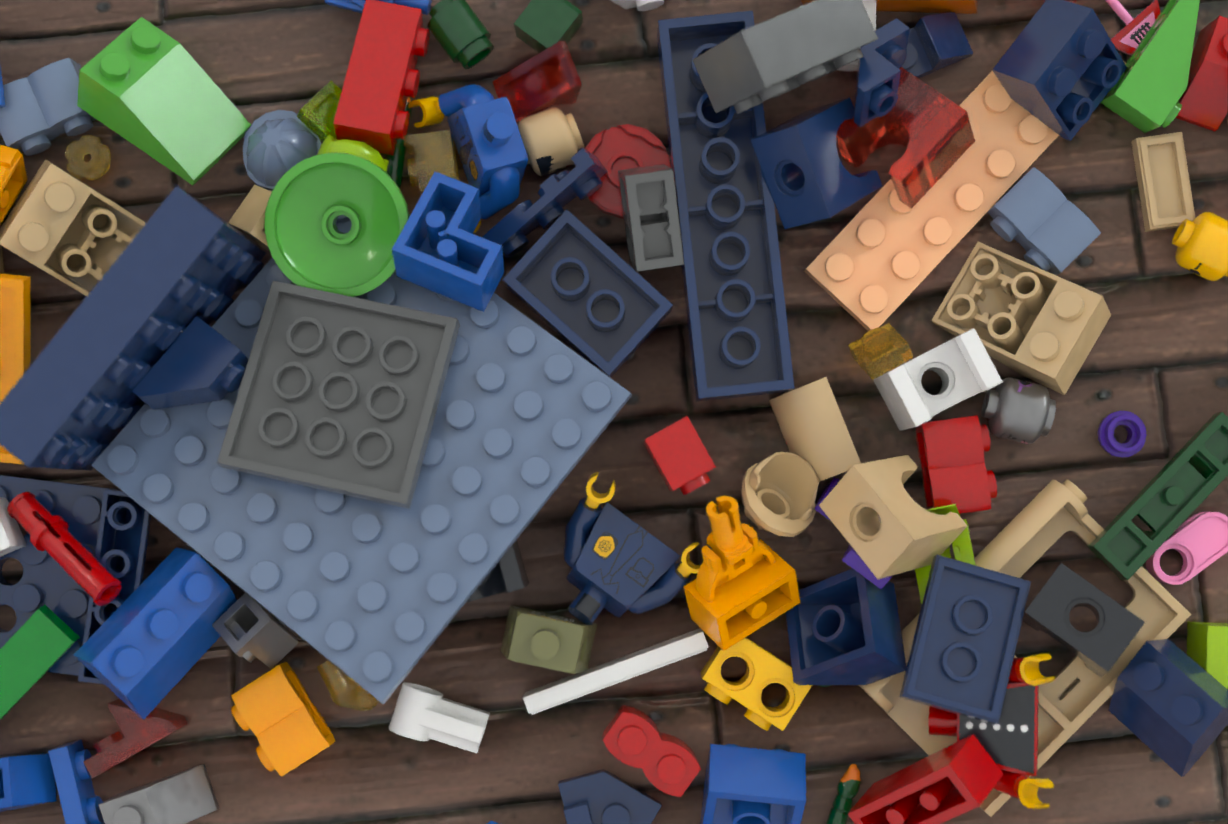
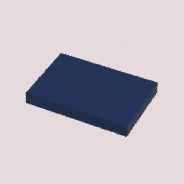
(965, 639)

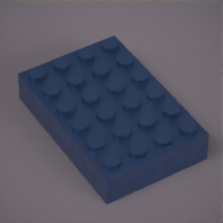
(83, 380)

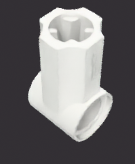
(426, 715)

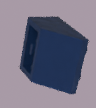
(1061, 66)

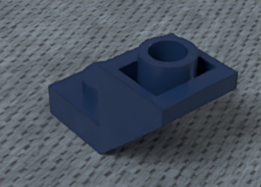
(880, 73)

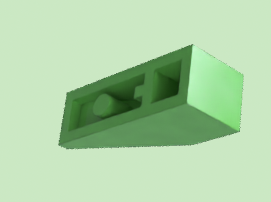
(1157, 70)

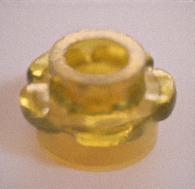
(99, 161)

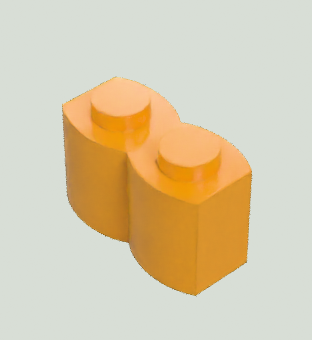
(281, 719)

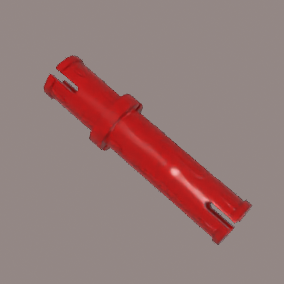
(52, 535)

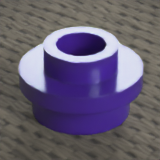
(1135, 434)

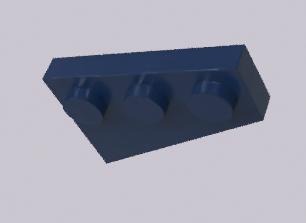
(554, 195)

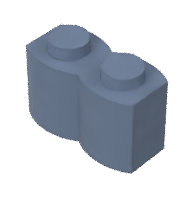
(43, 108)
(1043, 223)

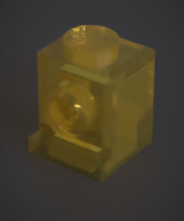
(432, 153)

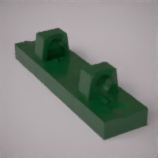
(1166, 500)

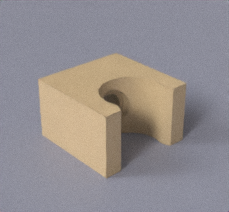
(907, 531)

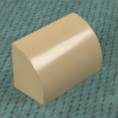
(816, 428)

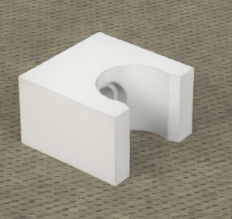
(963, 371)

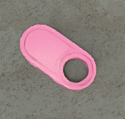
(1200, 543)

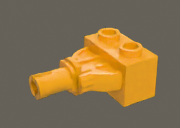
(739, 581)

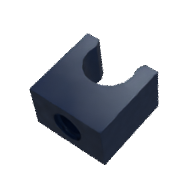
(806, 169)

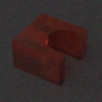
(922, 121)

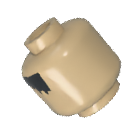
(550, 140)

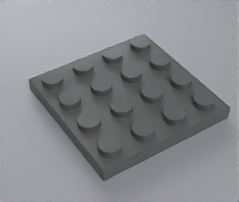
(340, 394)

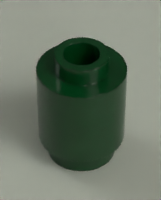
(460, 32)

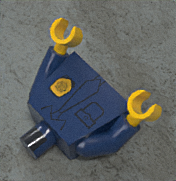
(618, 561)

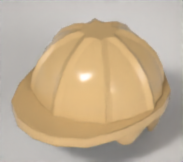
(780, 494)

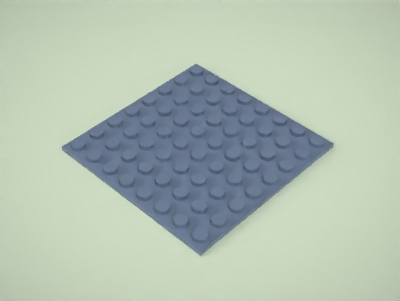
(357, 573)

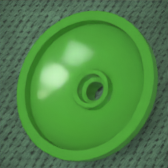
(304, 228)

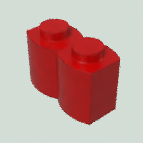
(954, 464)
(663, 757)

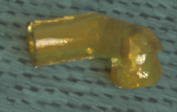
(345, 690)

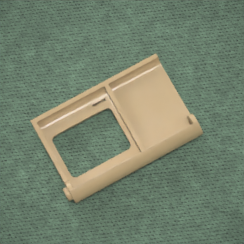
(1065, 701)

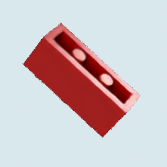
(381, 75)
(931, 788)

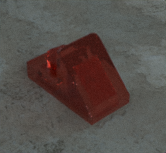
(540, 82)
(137, 732)

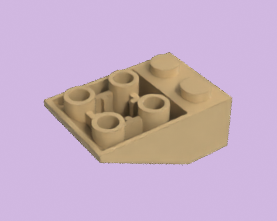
(68, 228)
(1024, 316)

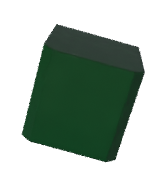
(547, 23)

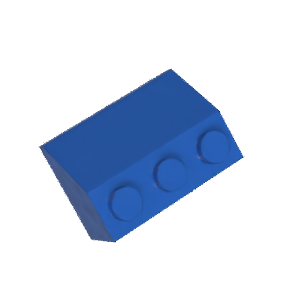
(158, 631)

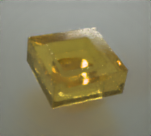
(880, 351)

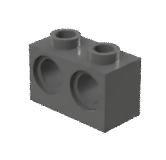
(651, 217)

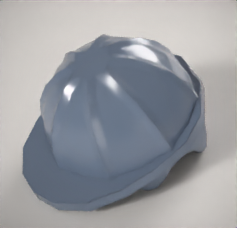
(275, 145)

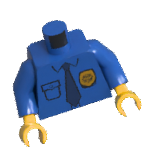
(485, 142)

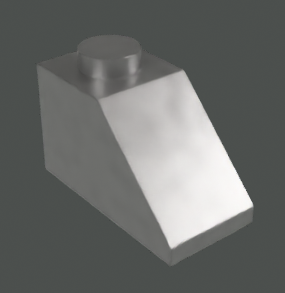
(164, 801)

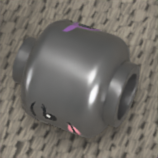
(1019, 410)

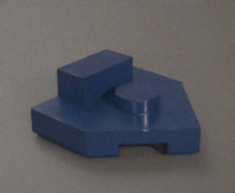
(605, 799)

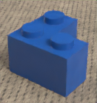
(440, 246)

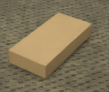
(1163, 181)

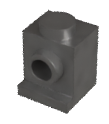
(255, 632)

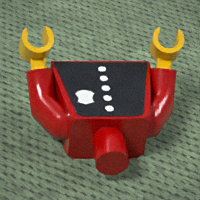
(1015, 738)

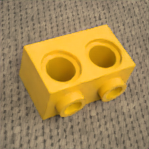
(761, 670)

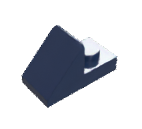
(935, 44)

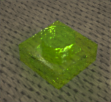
(320, 111)

